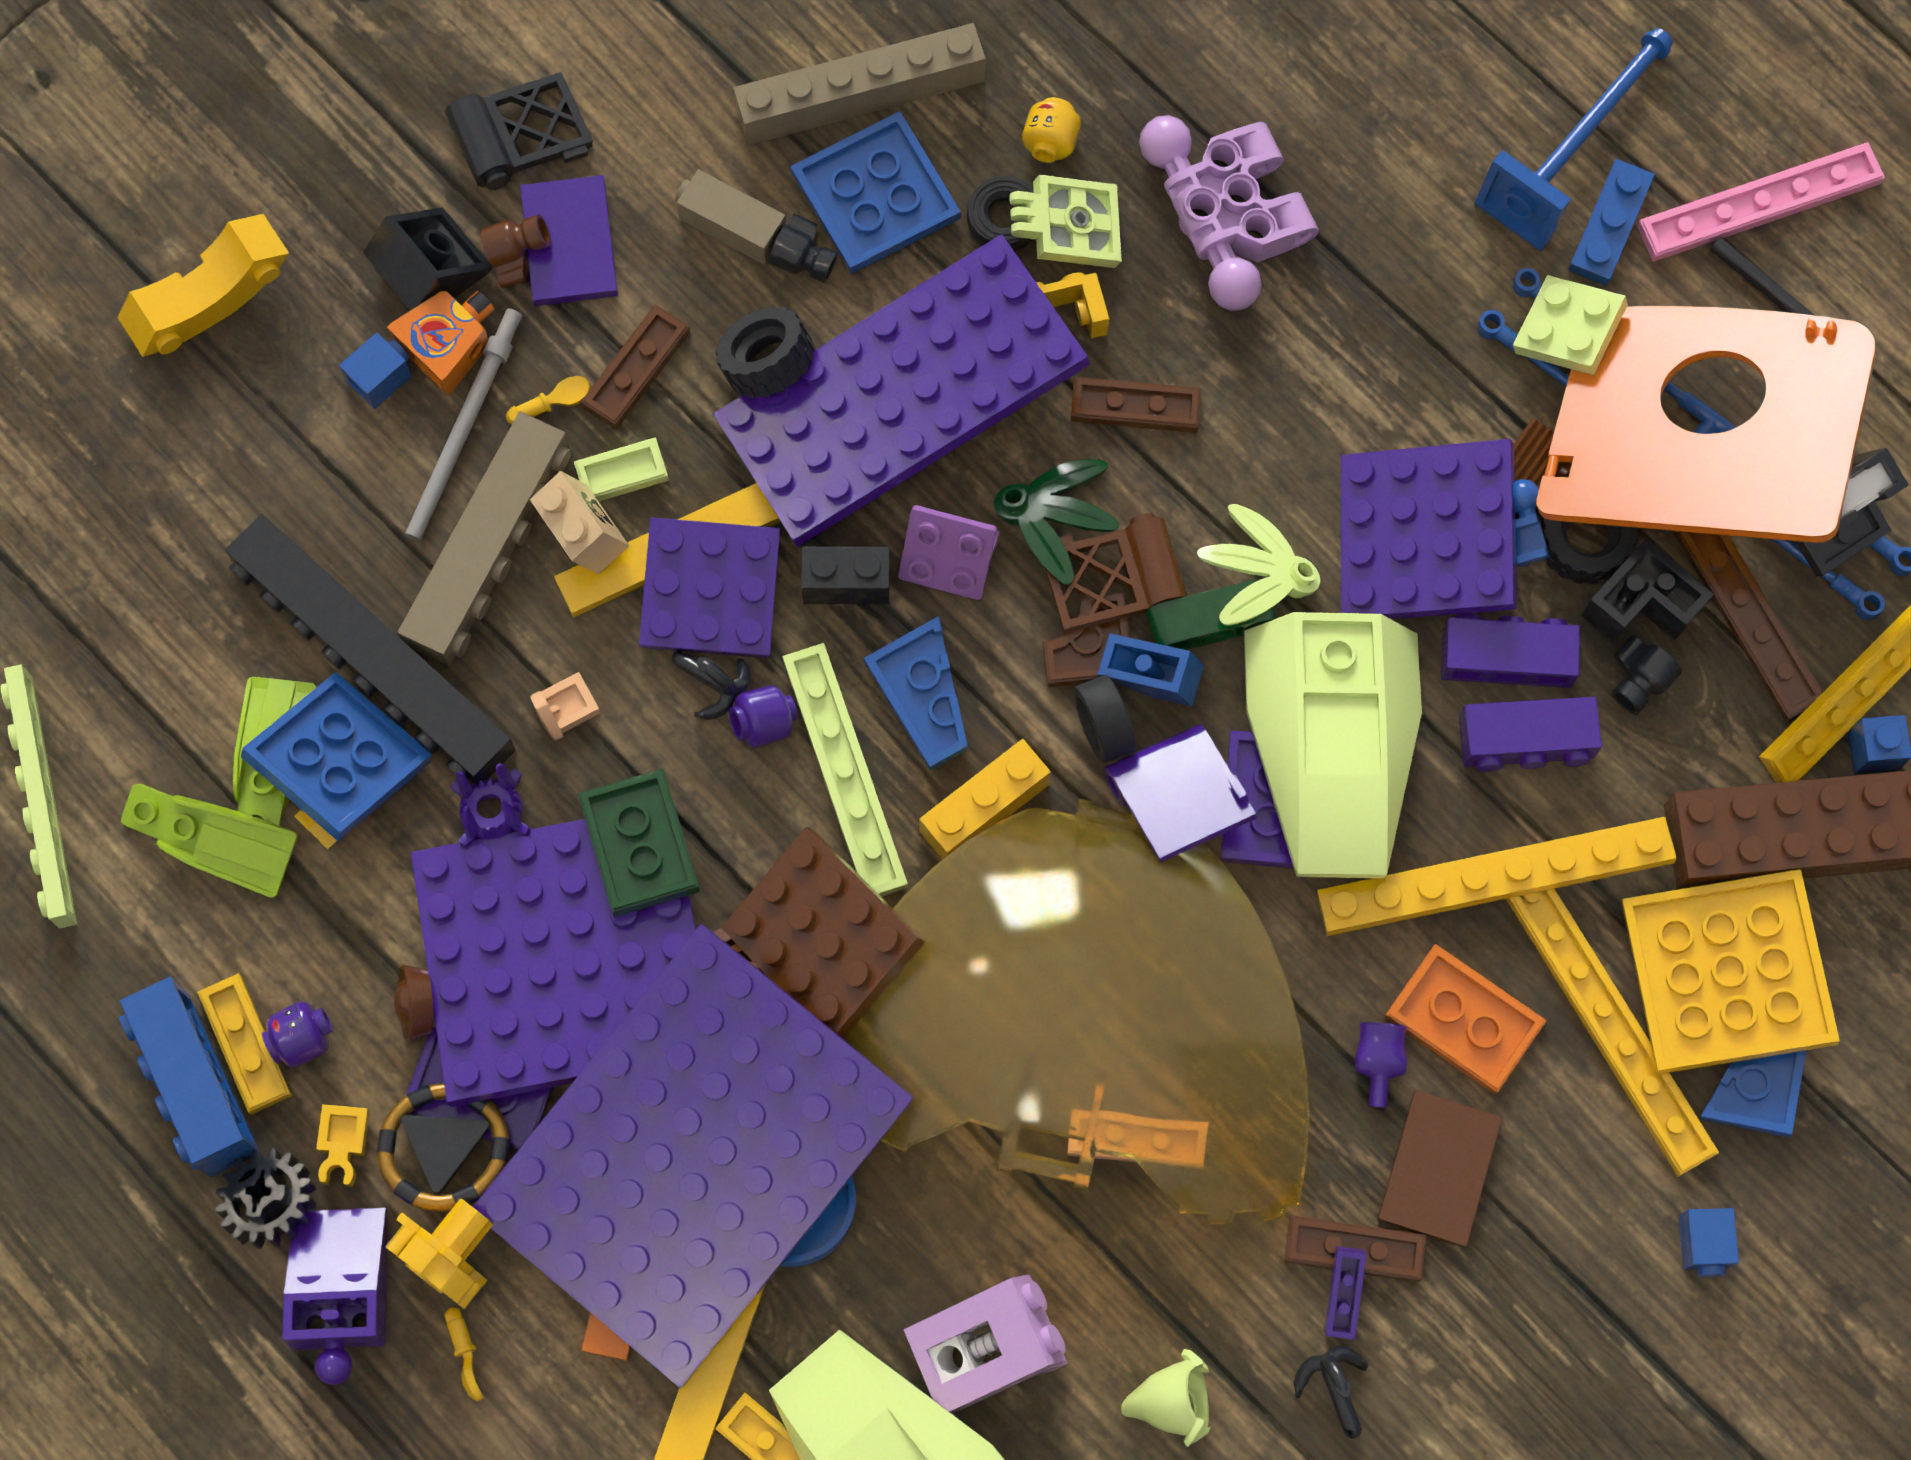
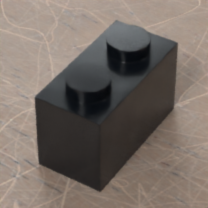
(845, 575)

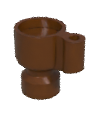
(507, 246)

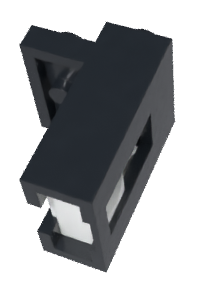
(1871, 479)

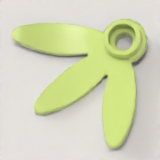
(1284, 570)

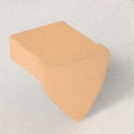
(564, 705)

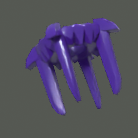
(502, 789)

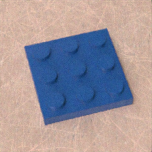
(875, 192)
(336, 756)

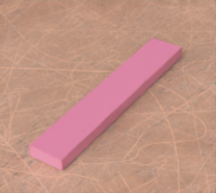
(1760, 202)

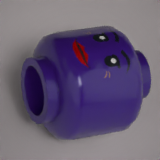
(297, 1034)

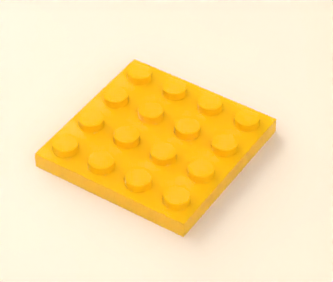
(1729, 972)

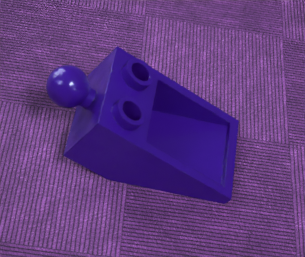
(337, 1276)

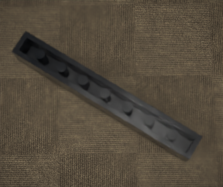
(369, 650)

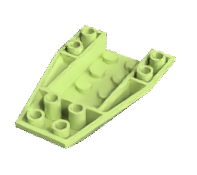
(1335, 734)
(859, 1408)

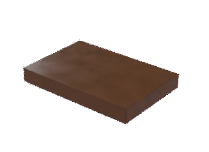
(1439, 1169)

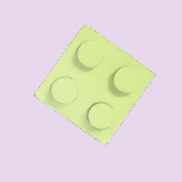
(1570, 324)

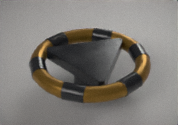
(441, 1149)

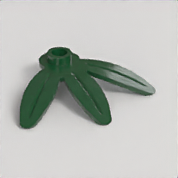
(1039, 503)

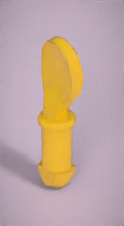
(566, 393)
(463, 1348)

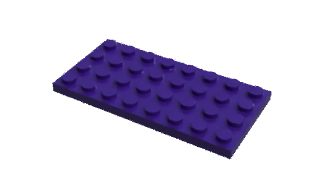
(903, 390)

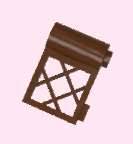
(1149, 569)

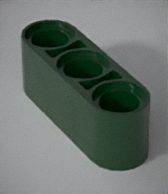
(1195, 619)

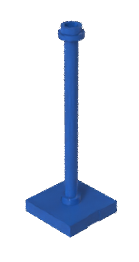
(1526, 199)

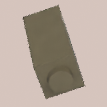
(729, 216)

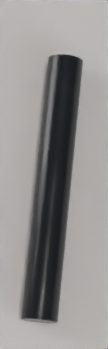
(1758, 278)

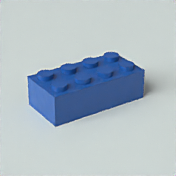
(188, 1077)

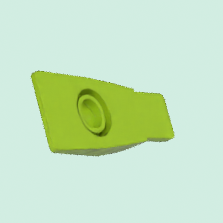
(262, 705)
(213, 838)

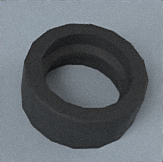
(1104, 719)

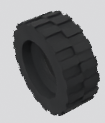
(774, 371)
(1582, 566)

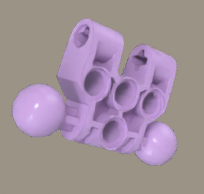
(1205, 186)

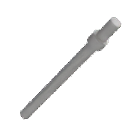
(496, 352)

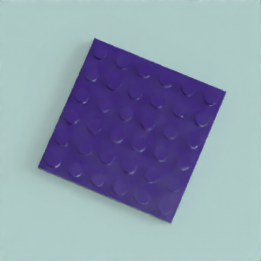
(531, 958)

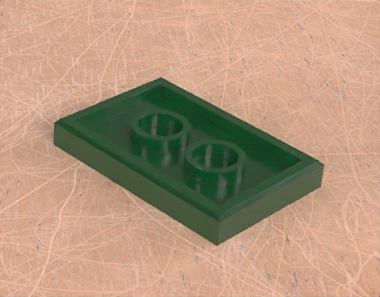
(638, 842)

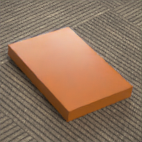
(1465, 1019)

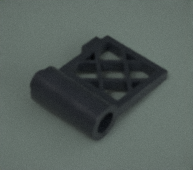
(488, 144)

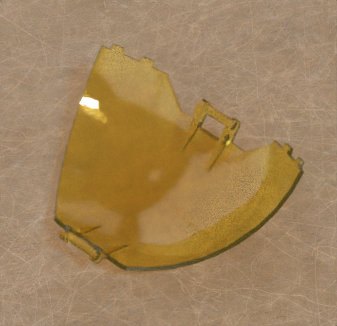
(1101, 1006)

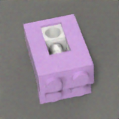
(1018, 1330)

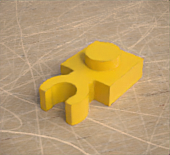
(341, 1134)

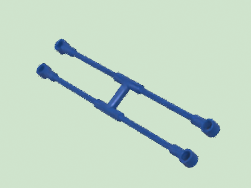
(1710, 423)

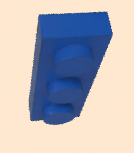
(1611, 222)

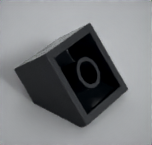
(425, 255)

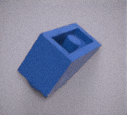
(1152, 669)

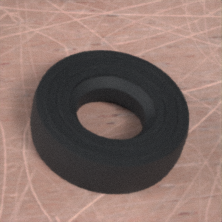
(983, 198)

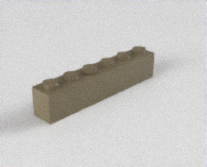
(860, 84)
(484, 540)

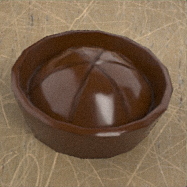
(414, 1002)

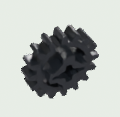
(266, 1199)

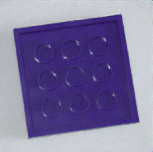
(1429, 530)

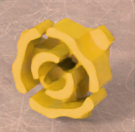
(442, 1255)

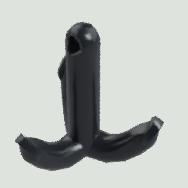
(716, 679)
(1336, 1382)

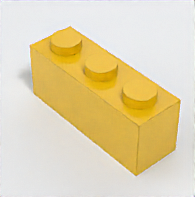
(985, 799)

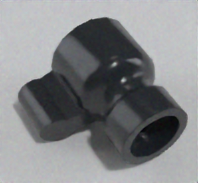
(796, 250)
(1650, 671)

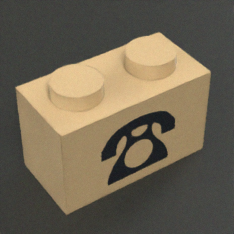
(579, 522)

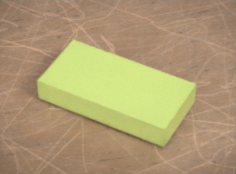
(623, 469)

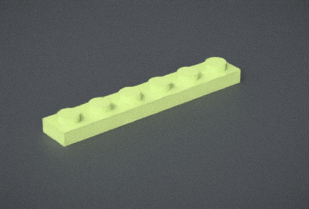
(844, 769)
(41, 815)

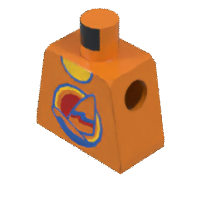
(444, 336)

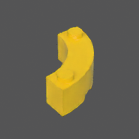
(231, 273)

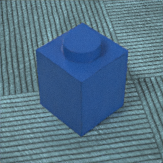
(376, 369)
(1879, 744)
(1708, 1241)

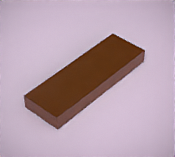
(635, 367)
(1135, 404)
(1388, 1251)

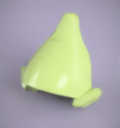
(1174, 1399)

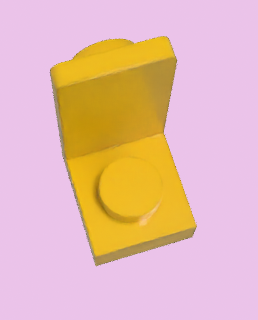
(1088, 300)

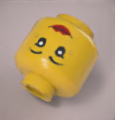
(1051, 130)

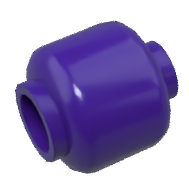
(762, 716)

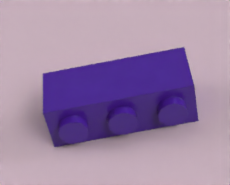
(1510, 651)
(1530, 733)

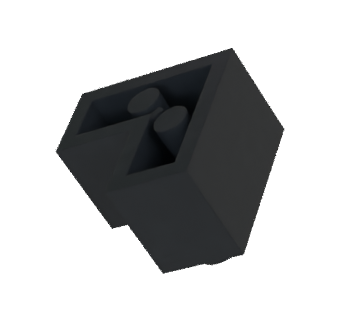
(1647, 585)

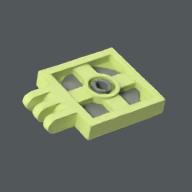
(1070, 220)

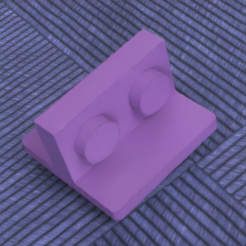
(947, 552)

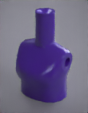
(1381, 1057)

